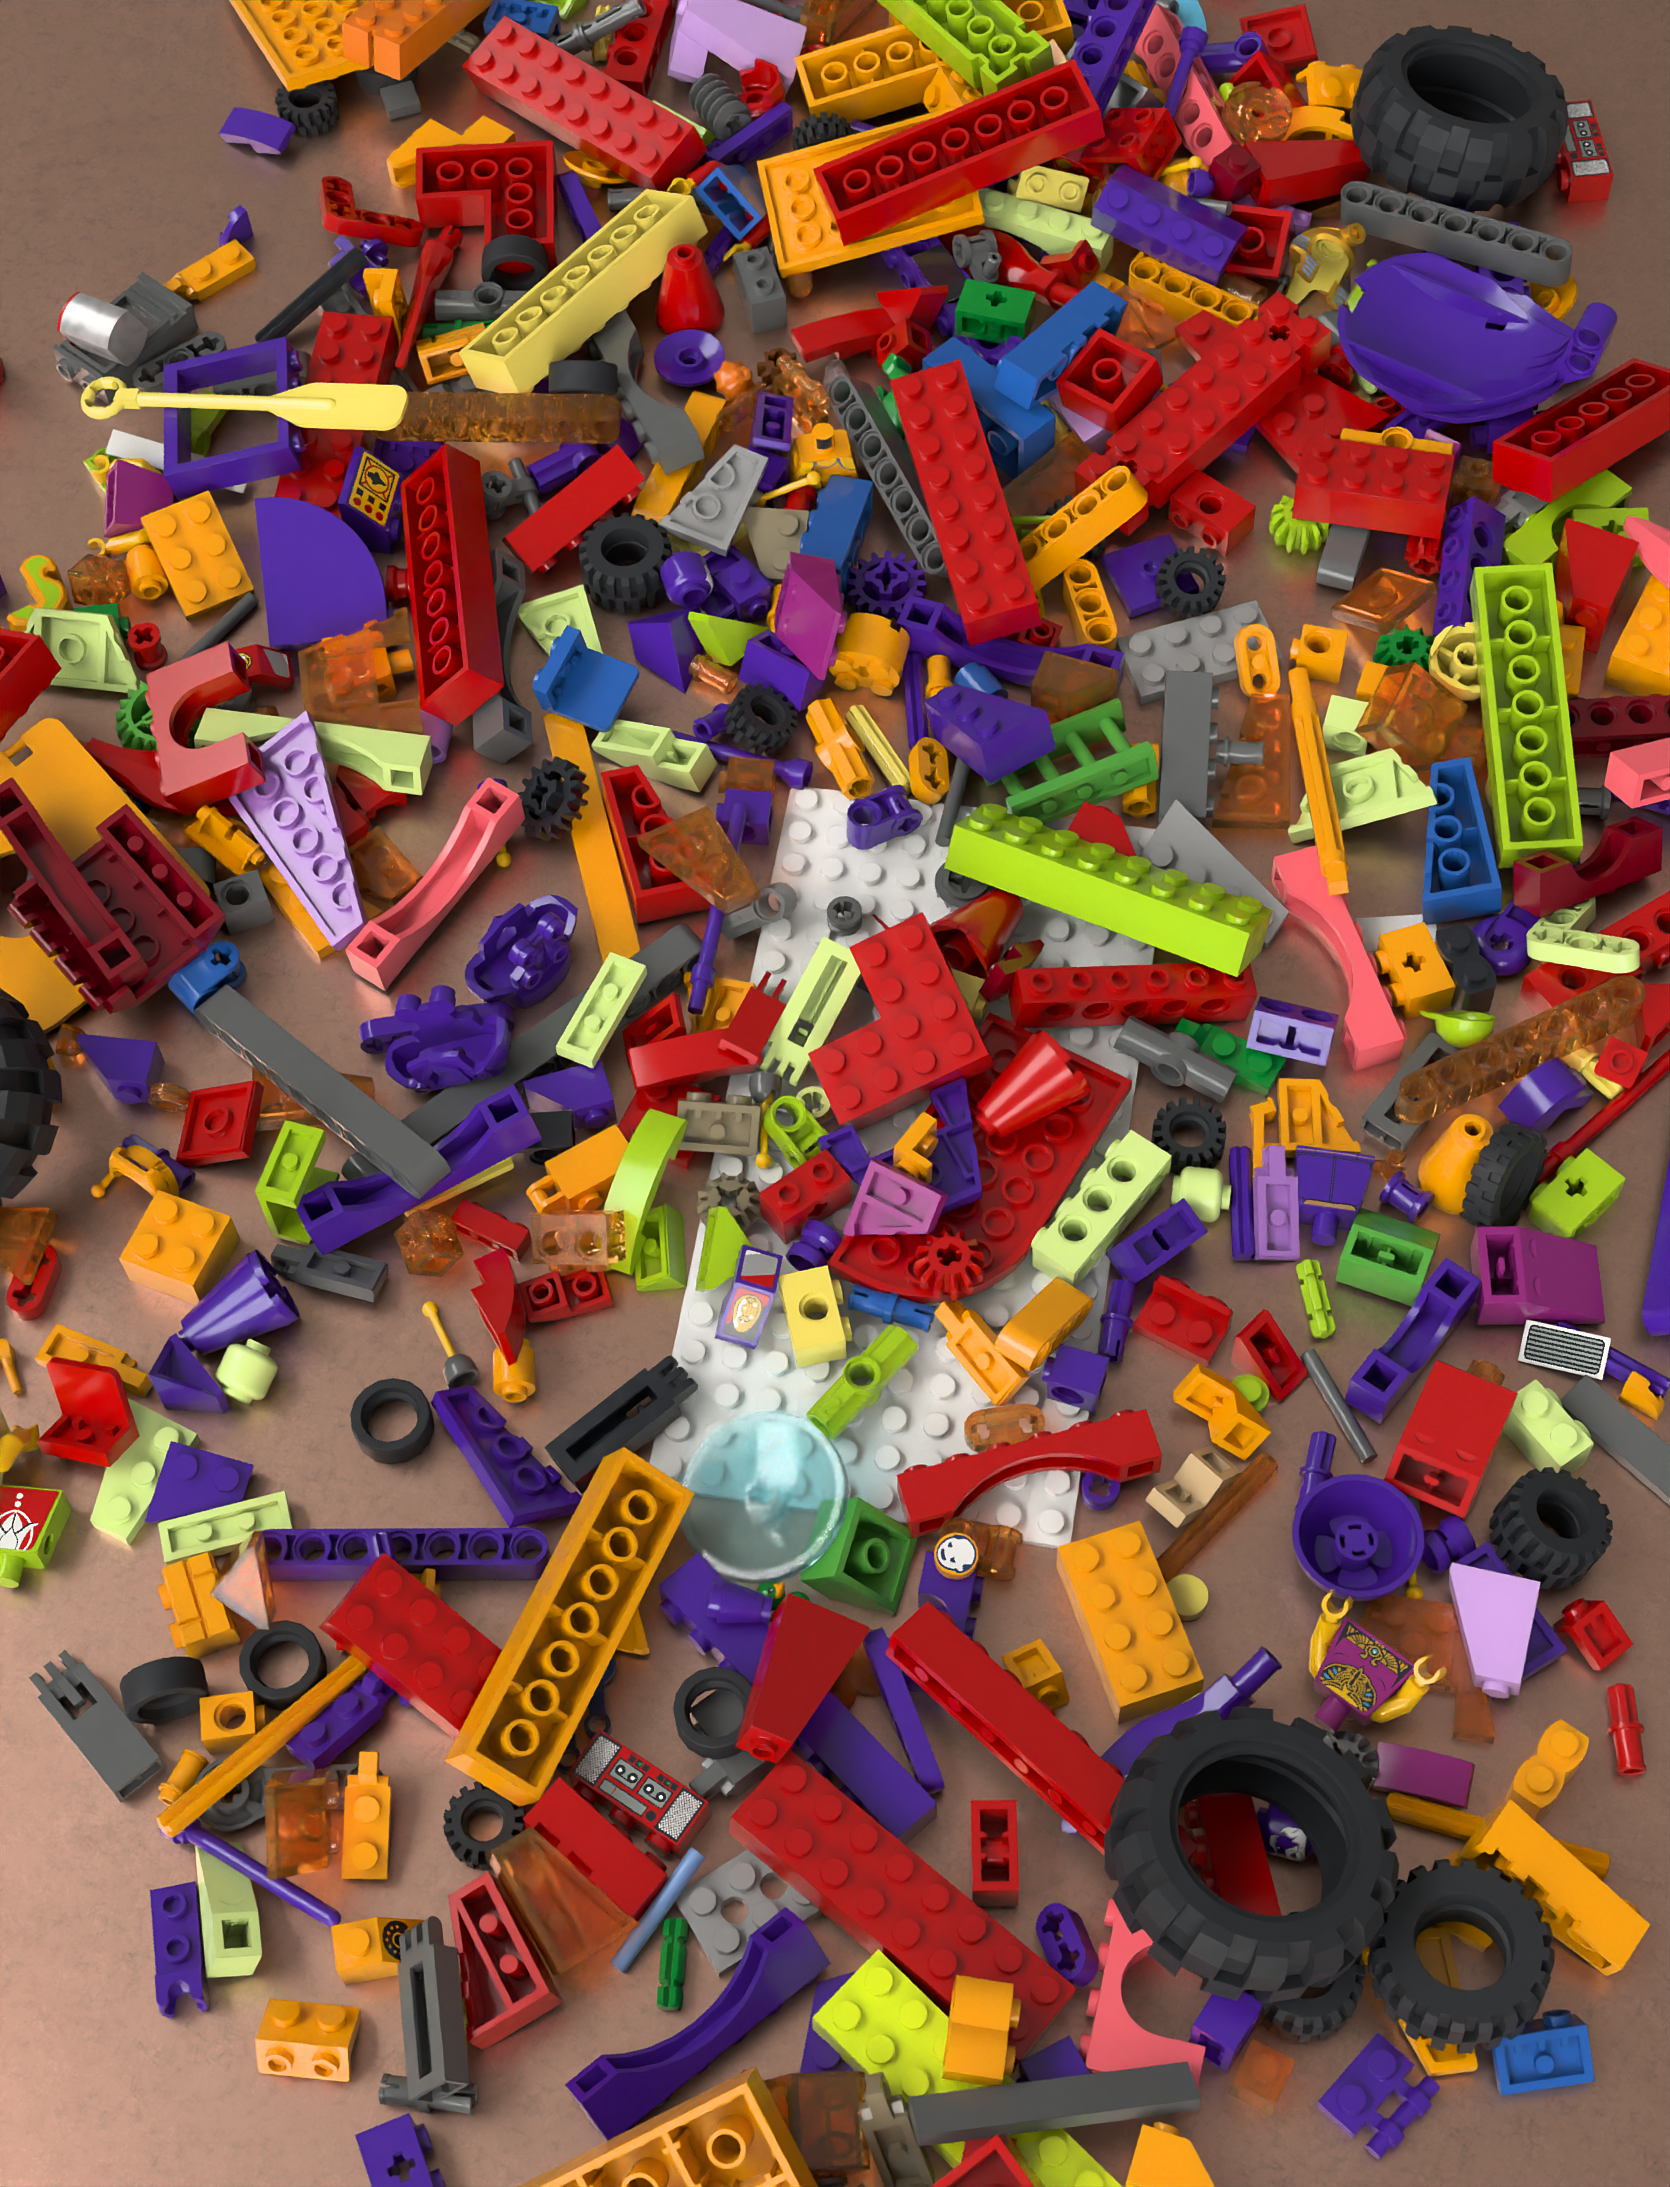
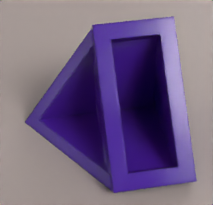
(667, 645)
(184, 1382)

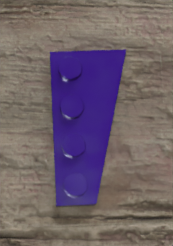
(503, 1462)

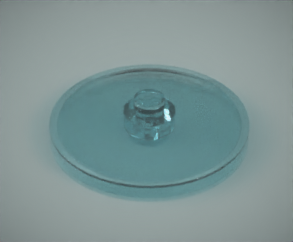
(765, 1497)

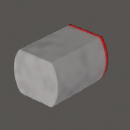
(102, 328)

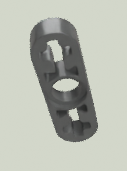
(154, 369)

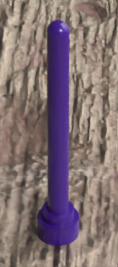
(1191, 43)
(794, 772)
(257, 1872)

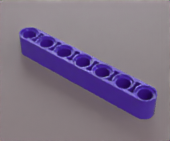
(424, 1546)

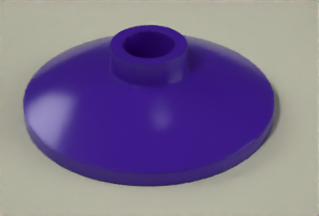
(688, 357)

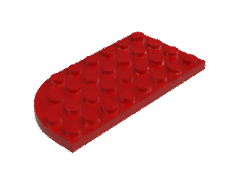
(1019, 1176)

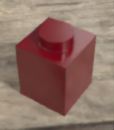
(1233, 174)

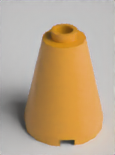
(1450, 1161)

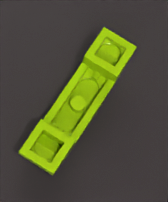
(639, 1177)

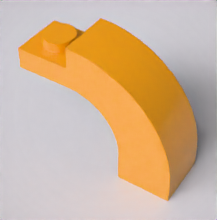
(1318, 124)

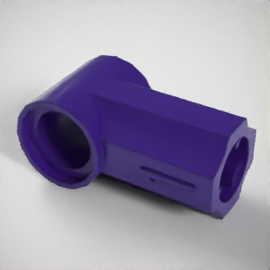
(1231, 56)
(562, 465)

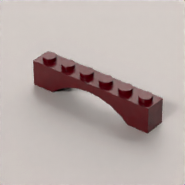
(68, 890)

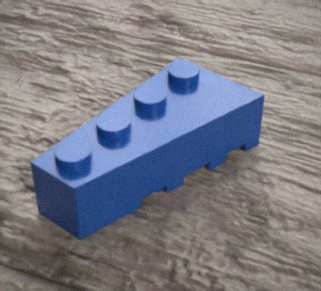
(1034, 365)
(839, 524)

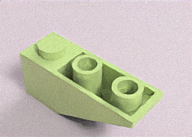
(227, 1917)

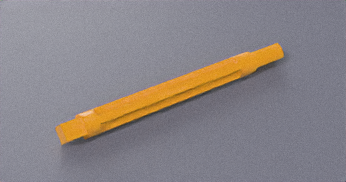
(1318, 783)

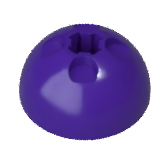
(1367, 1519)

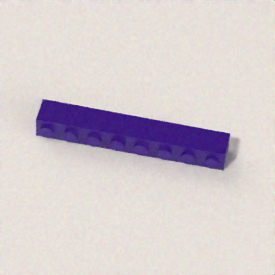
(833, 1736)

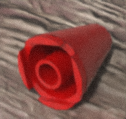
(688, 294)
(979, 931)
(1031, 1087)

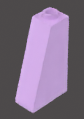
(743, 34)

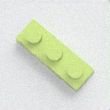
(601, 1010)
(223, 1527)

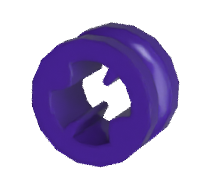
(1096, 1502)

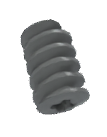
(719, 106)

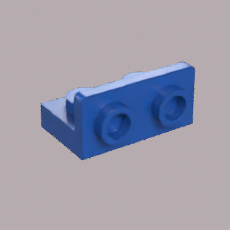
(536, 17)
(1545, 2055)

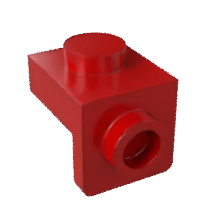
(1075, 267)

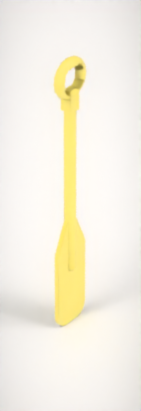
(305, 406)

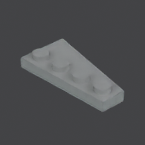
(1189, 847)

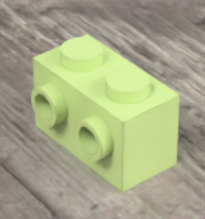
(1546, 1431)

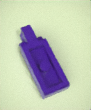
(341, 1722)

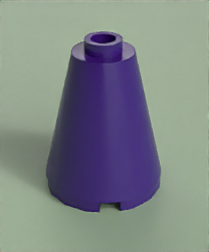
(239, 1307)

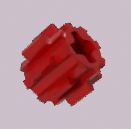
(1424, 554)

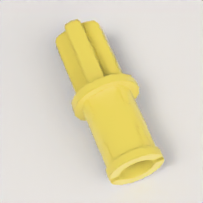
(1585, 1062)

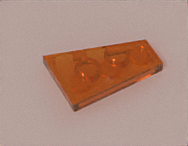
(703, 858)

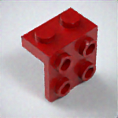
(95, 1411)

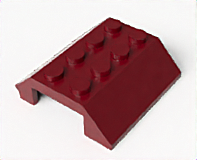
(147, 896)

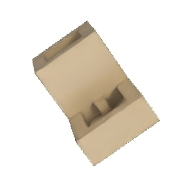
(1194, 1486)

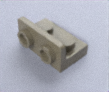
(719, 1125)

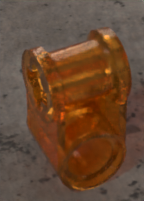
(989, 1542)

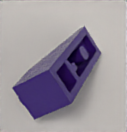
(772, 422)

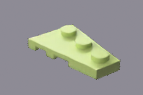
(134, 1476)

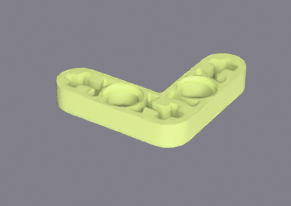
(1563, 941)

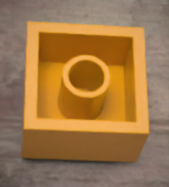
(179, 1248)

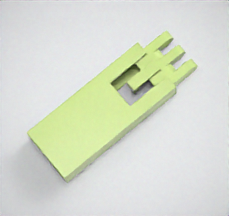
(817, 1000)

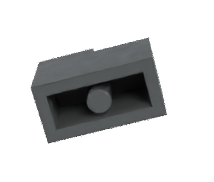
(716, 1717)

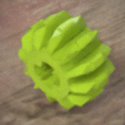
(1295, 532)

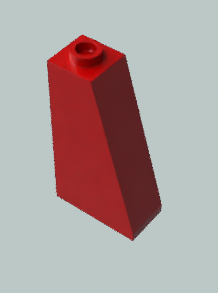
(1303, 170)
(796, 1670)

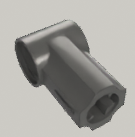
(760, 912)

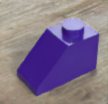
(124, 1065)
(574, 1089)

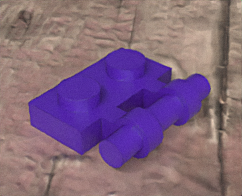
(1366, 2086)

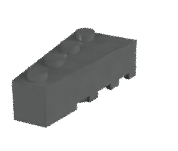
(1186, 743)

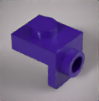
(745, 590)

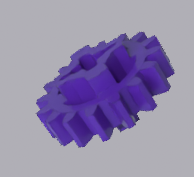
(868, 584)

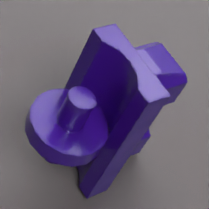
(374, 251)

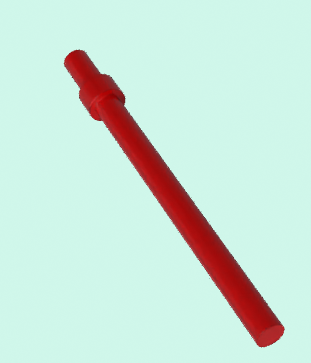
(1604, 1117)

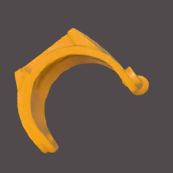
(156, 1178)

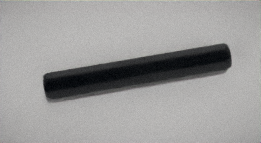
(313, 296)

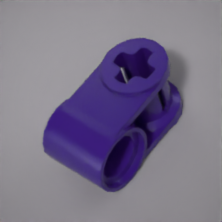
(886, 816)

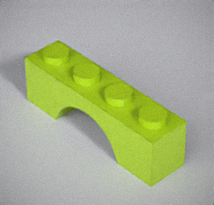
(1535, 541)

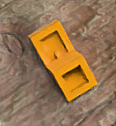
(1229, 1414)

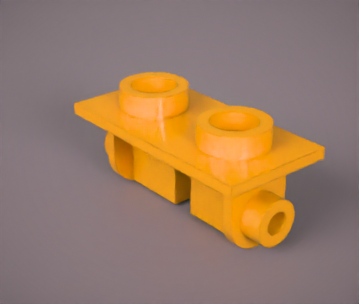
(229, 847)

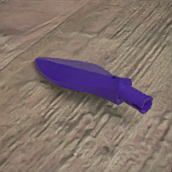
(1220, 1696)

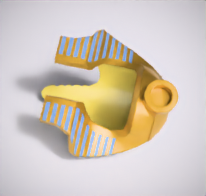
(1324, 263)

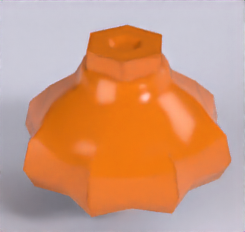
(733, 378)

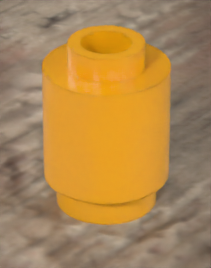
(145, 573)
(517, 1380)

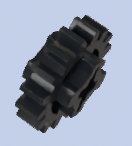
(552, 798)

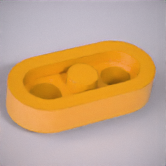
(1259, 661)

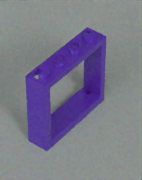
(239, 466)

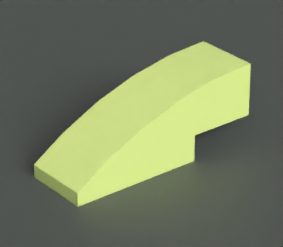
(657, 754)

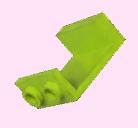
(289, 1176)

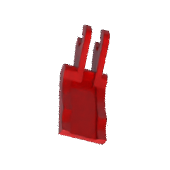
(754, 1021)

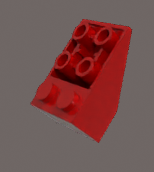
(1450, 1439)

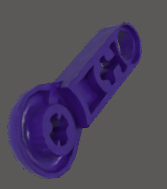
(1510, 929)

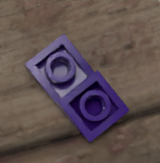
(259, 129)

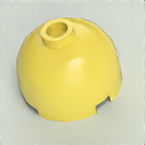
(1455, 661)

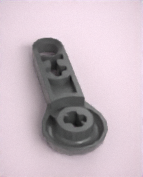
(251, 1802)

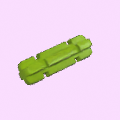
(1316, 1298)

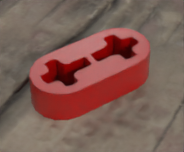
(41, 1288)

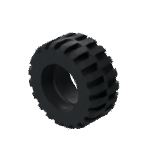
(1451, 2013)

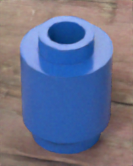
(980, 679)

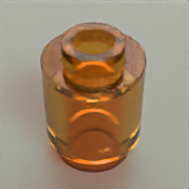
(1244, 288)

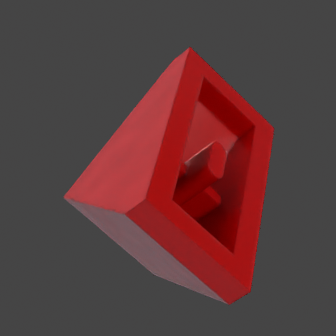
(915, 304)
(1654, 1017)
(658, 1024)
(1266, 1353)

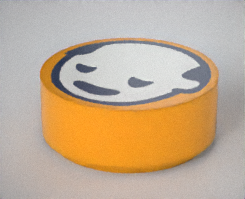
(956, 1556)

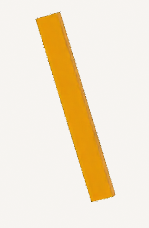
(595, 846)

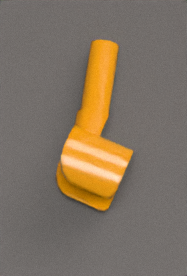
(7, 1357)

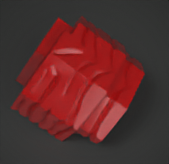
(761, 88)

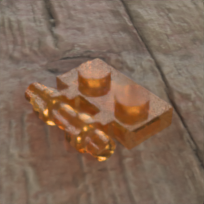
(807, 394)

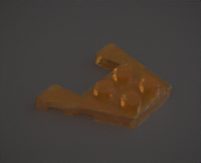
(342, 679)
(1426, 1628)

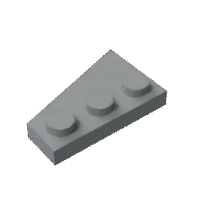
(719, 503)

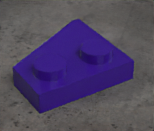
(196, 1483)

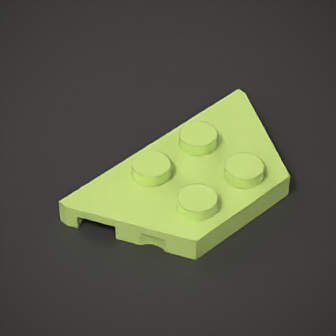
(86, 649)
(1369, 791)

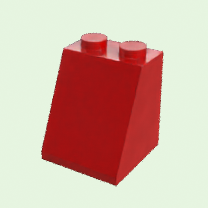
(1592, 577)

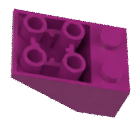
(810, 611)
(1535, 1278)

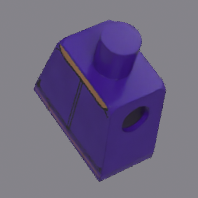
(1330, 1189)

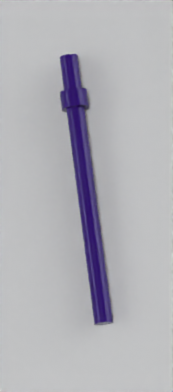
(704, 973)

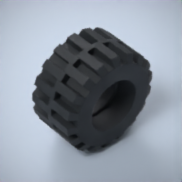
(620, 541)
(1567, 1507)
(1318, 2014)

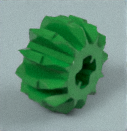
(1403, 648)

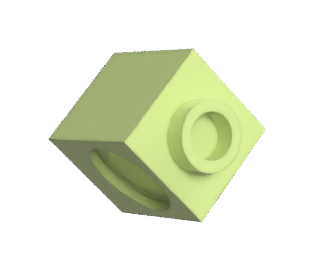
(1340, 726)

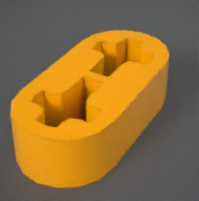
(920, 769)

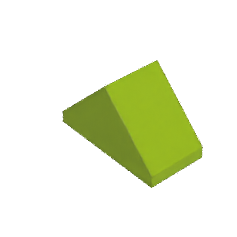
(723, 637)
(720, 1249)

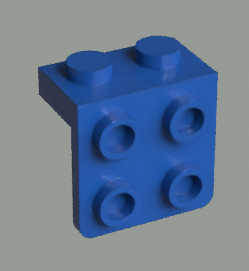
(583, 682)

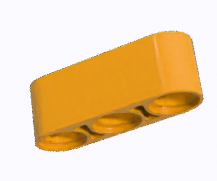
(1088, 605)
(1043, 1324)

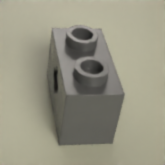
(760, 290)

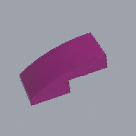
(1424, 1775)

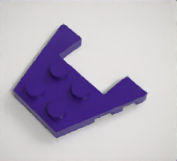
(953, 1160)

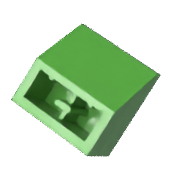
(1387, 1257)

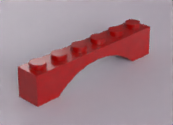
(1111, 1448)

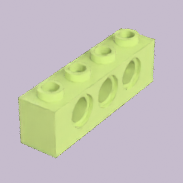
(1072, 1261)

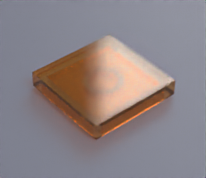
(1383, 600)

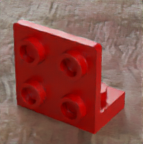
(1136, 137)

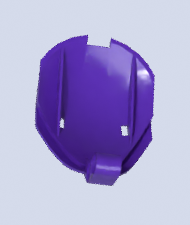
(1428, 345)

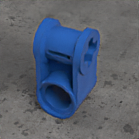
(207, 975)

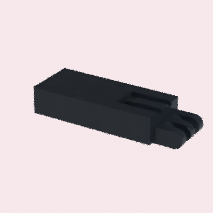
(608, 1428)

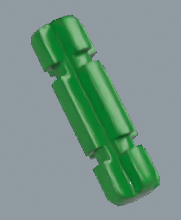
(672, 1964)

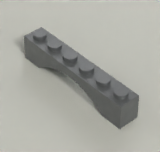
(666, 429)
(502, 723)

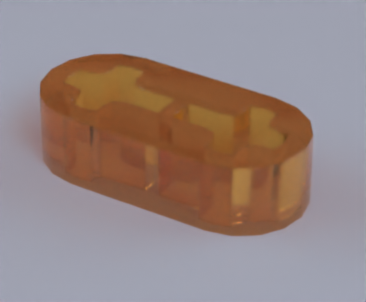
(1003, 1425)

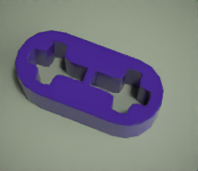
(1074, 1940)

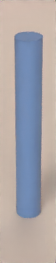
(657, 1910)

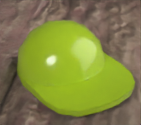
(1462, 1027)

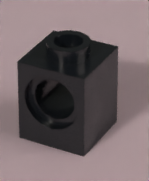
(557, 1136)

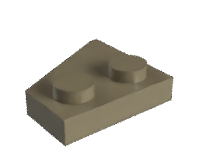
(774, 536)

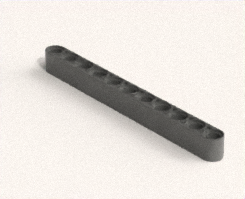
(535, 1050)

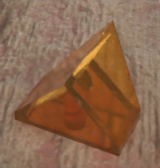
(247, 1583)

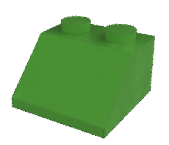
(865, 1560)

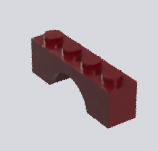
(1623, 856)

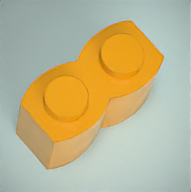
(1548, 1769)
(979, 2031)

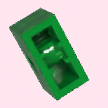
(994, 311)

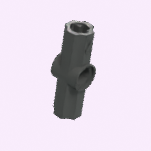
(482, 303)
(1175, 1059)

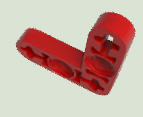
(343, 218)

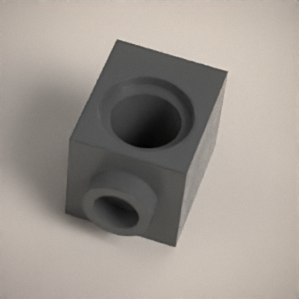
(246, 889)

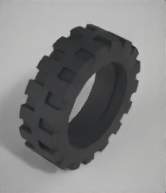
(1504, 1176)

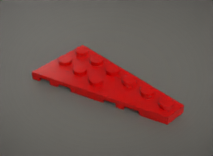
(1311, 408)

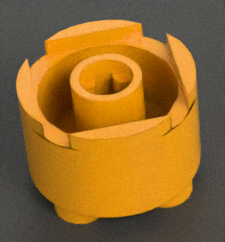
(870, 654)

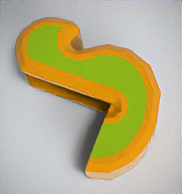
(44, 586)

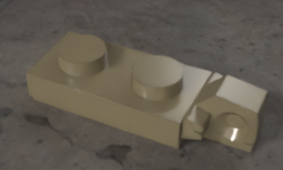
(892, 2137)

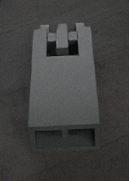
(1381, 1119)
(102, 1731)
(431, 2014)

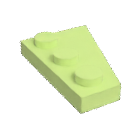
(551, 614)

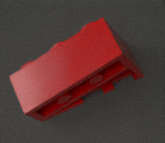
(598, 1849)
(499, 1964)

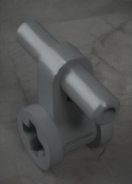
(979, 254)
(509, 492)

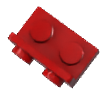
(1184, 1320)

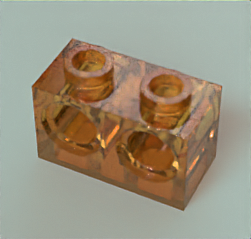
(577, 1231)

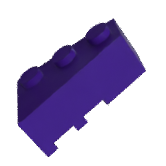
(988, 730)

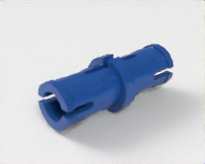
(891, 1308)

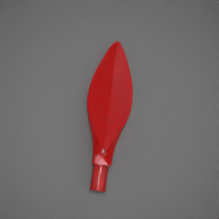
(1020, 269)
(431, 272)
(140, 775)

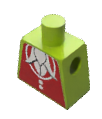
(29, 1529)

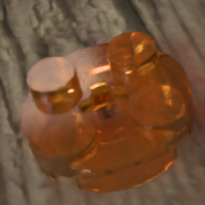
(1245, 126)

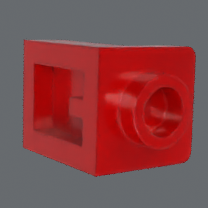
(1621, 1063)
(1594, 1631)

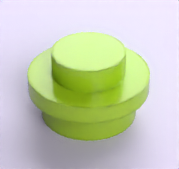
(1253, 1390)

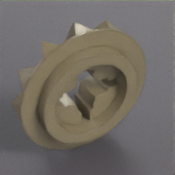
(731, 1186)

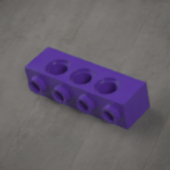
(1471, 540)

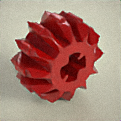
(963, 1268)

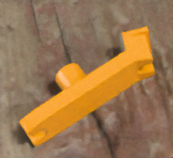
(1260, 1115)

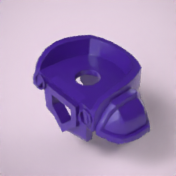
(535, 942)
(432, 1055)

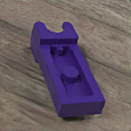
(178, 1947)

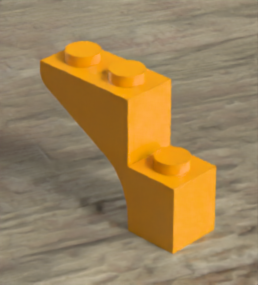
(433, 134)

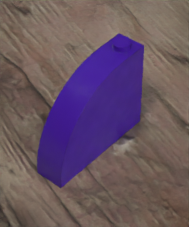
(315, 575)

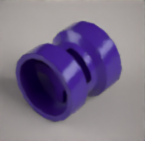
(815, 1246)
(1447, 1543)

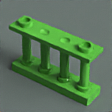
(1095, 779)

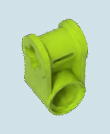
(796, 1138)

